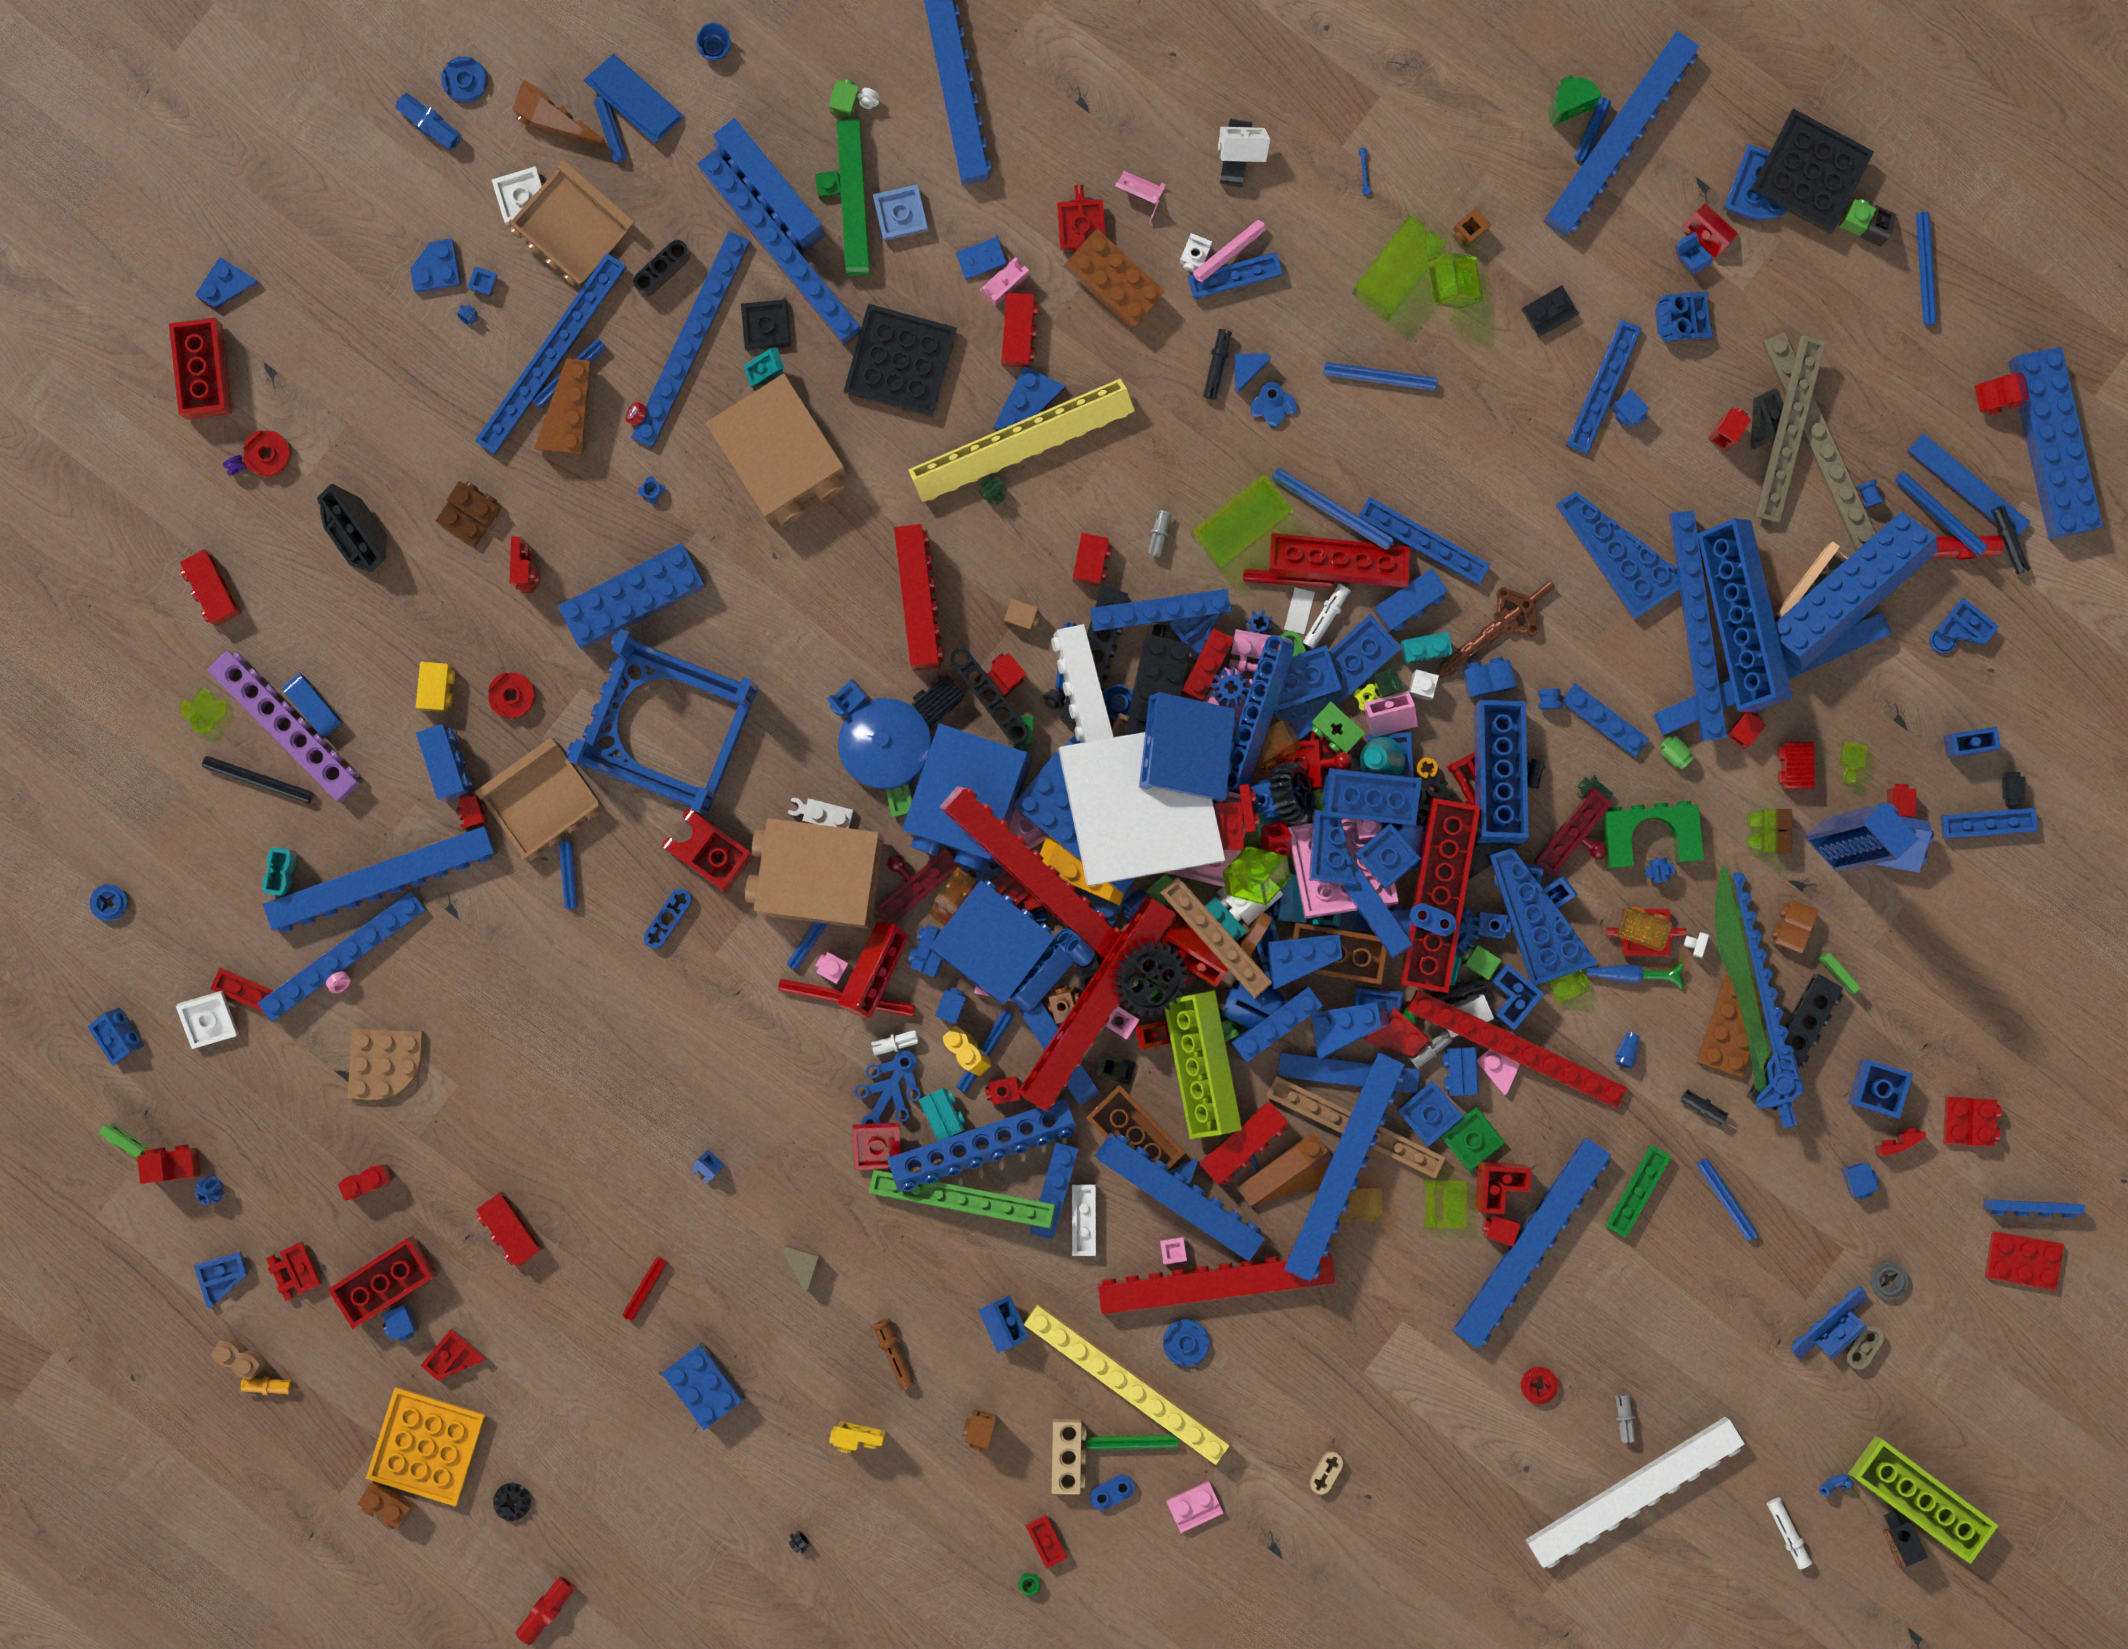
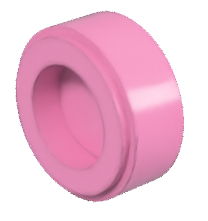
(338, 982)

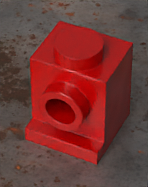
(471, 811)

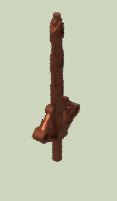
(1504, 621)

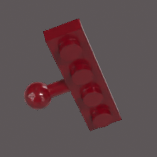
(1574, 832)
(916, 885)

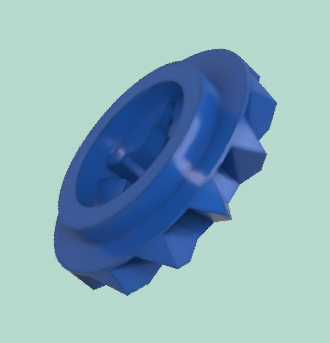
(98, 904)

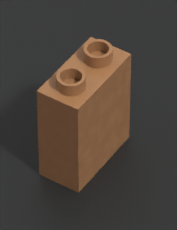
(778, 451)
(815, 873)

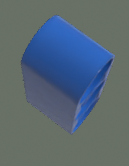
(311, 705)

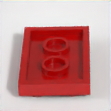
(2024, 1260)

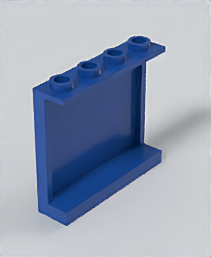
(1187, 747)
(992, 941)

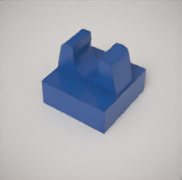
(708, 1165)

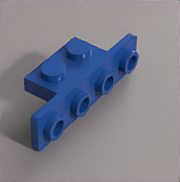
(1836, 1329)

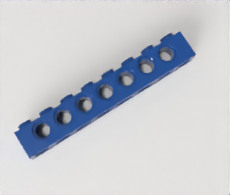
(971, 1140)

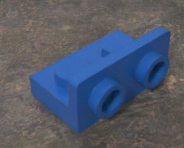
(115, 1035)

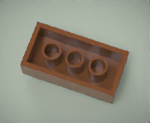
(1114, 278)
(1361, 954)
(1124, 1116)

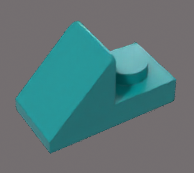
(764, 368)

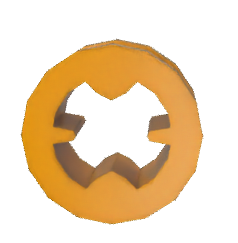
(1428, 761)

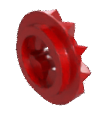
(1546, 1394)

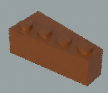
(566, 414)

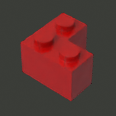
(1005, 675)
(162, 1166)
(1495, 1180)

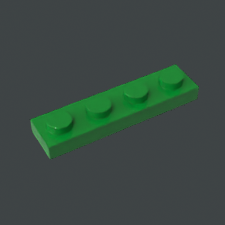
(1637, 1191)

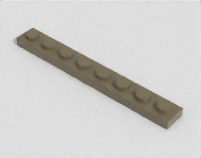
(1790, 429)

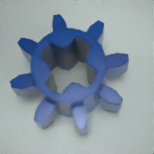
(1255, 618)
(1660, 870)
(209, 1190)

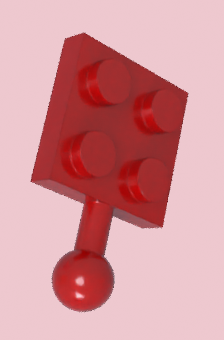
(1311, 758)

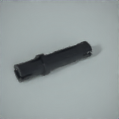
(1217, 364)
(2012, 544)
(1461, 991)

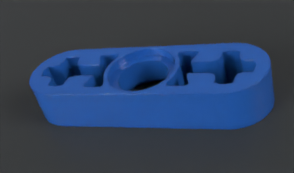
(658, 919)

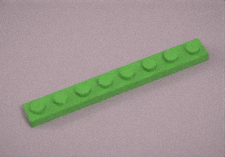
(967, 1200)

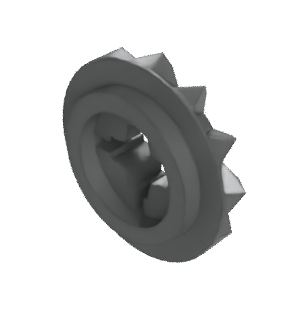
(1899, 1281)

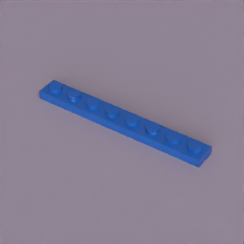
(341, 956)

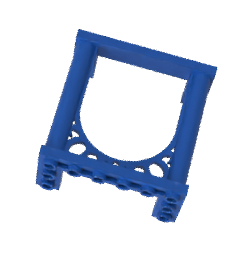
(631, 652)

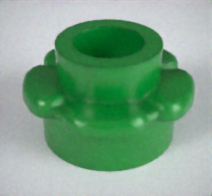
(1029, 1590)

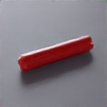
(644, 1288)

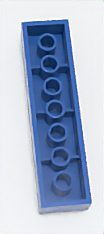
(2056, 445)
(1854, 589)
(1744, 615)

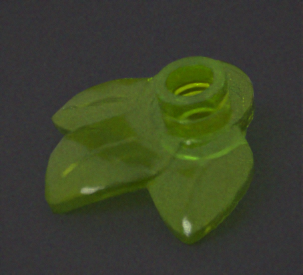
(203, 707)

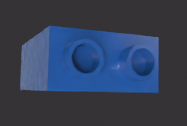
(963, 761)

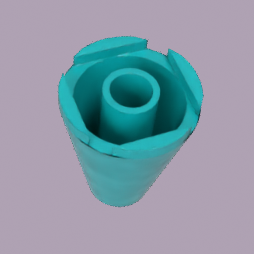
(1382, 756)

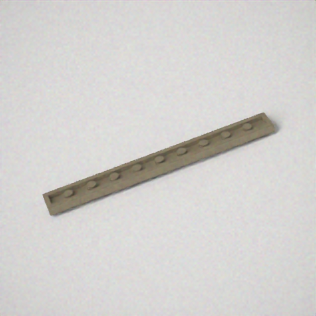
(1823, 449)

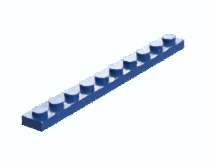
(691, 338)
(551, 353)
(1697, 626)

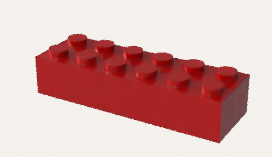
(917, 598)

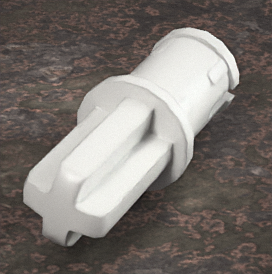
(894, 1042)

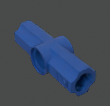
(428, 121)

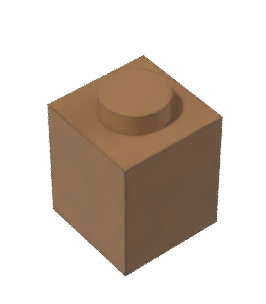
(1022, 615)

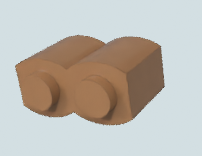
(243, 1362)

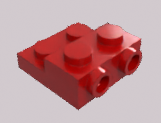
(522, 571)
(1971, 1121)

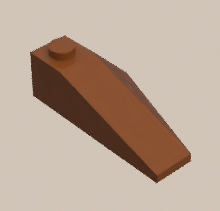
(538, 110)
(1290, 1172)

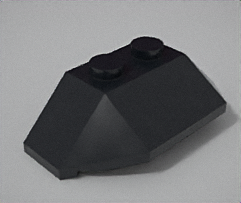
(352, 528)

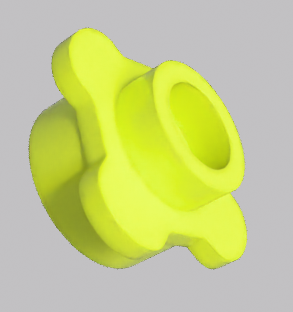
(1360, 695)

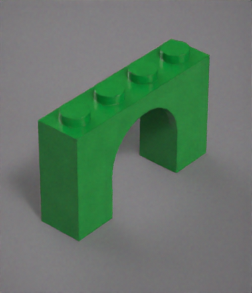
(1681, 820)

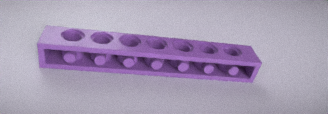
(223, 672)

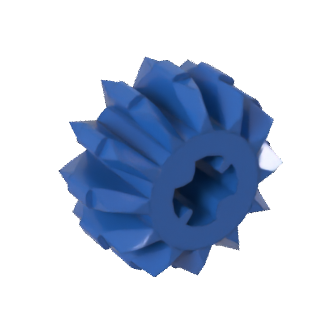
(1237, 683)

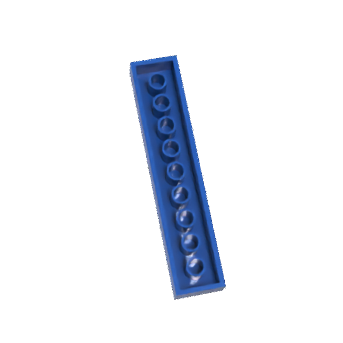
(1862, 837)

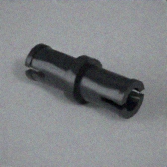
(1704, 1107)

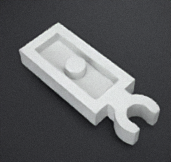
(823, 813)

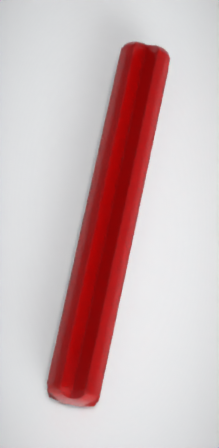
(1262, 576)

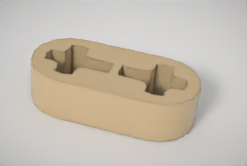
(1330, 1476)

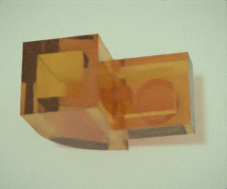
(952, 895)

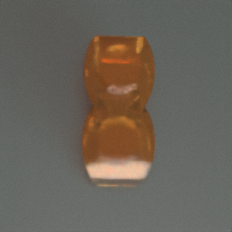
(1278, 744)

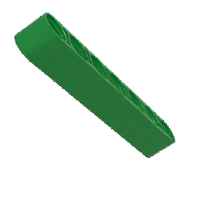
(853, 198)

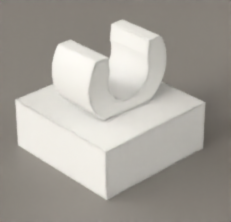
(1697, 944)

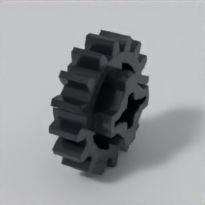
(1440, 794)

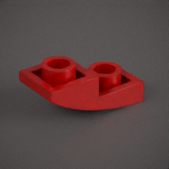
(1904, 1141)

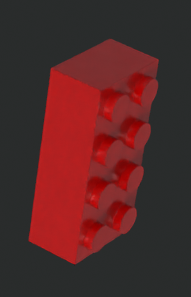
(200, 368)
(382, 1282)

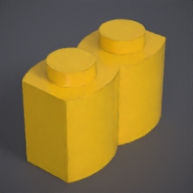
(967, 1051)

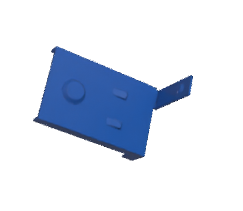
(981, 258)

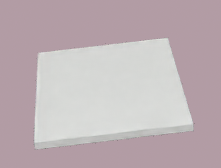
(1128, 828)

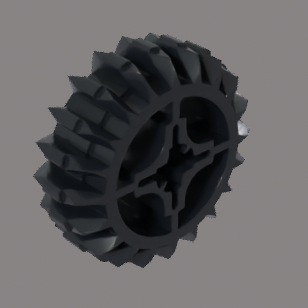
(1292, 793)

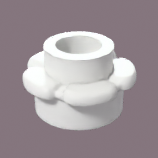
(868, 98)

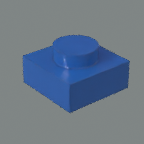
(482, 281)

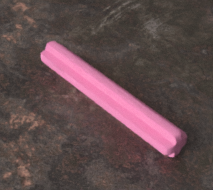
(1229, 251)

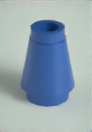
(1628, 1050)

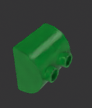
(1573, 99)

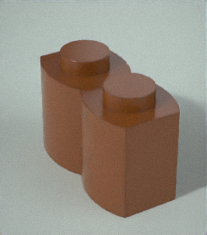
(1794, 926)

